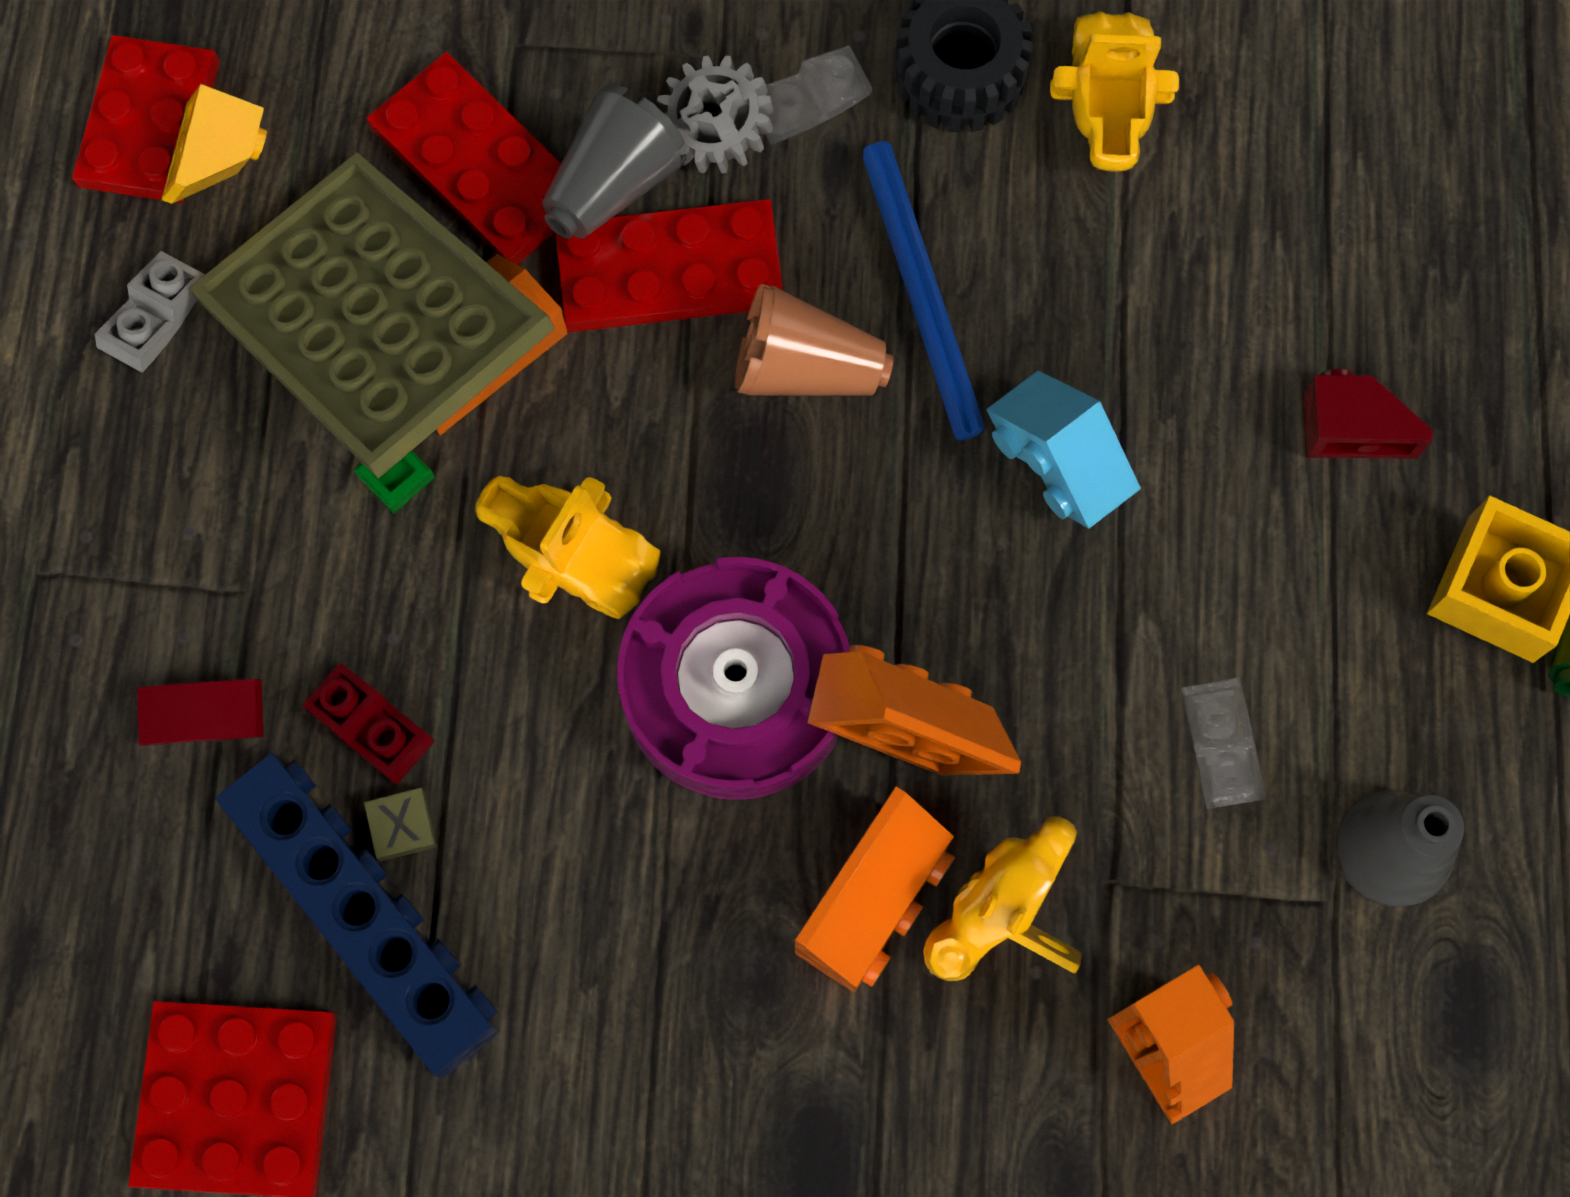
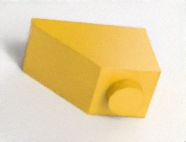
(213, 142)

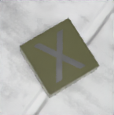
(400, 824)

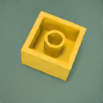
(1508, 580)

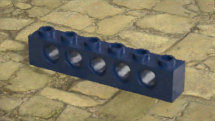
(255, 808)

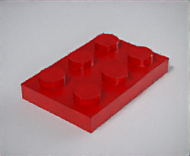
(139, 115)

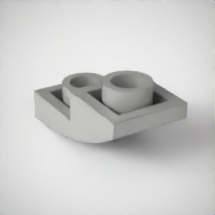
(152, 314)

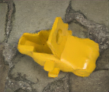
(1114, 85)
(570, 543)
(1003, 904)

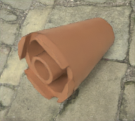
(806, 351)

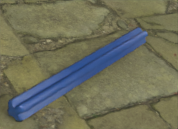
(923, 291)

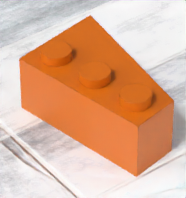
(1181, 1041)

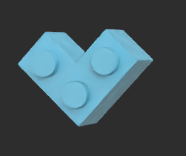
(1067, 444)

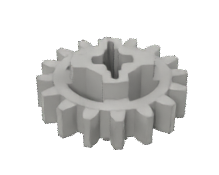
(728, 94)

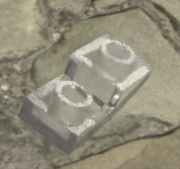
(816, 94)
(1223, 743)

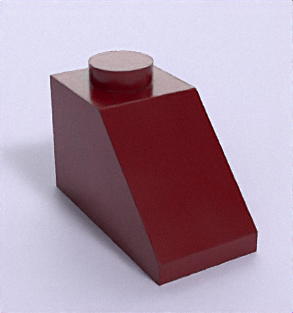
(1359, 419)

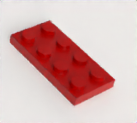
(471, 156)
(668, 266)

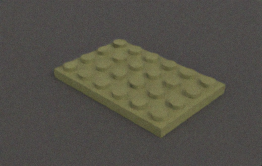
(371, 312)

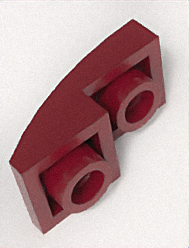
(200, 712)
(368, 723)

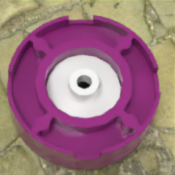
(677, 667)

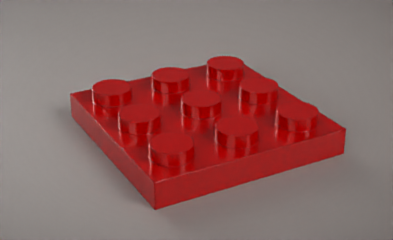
(233, 1100)

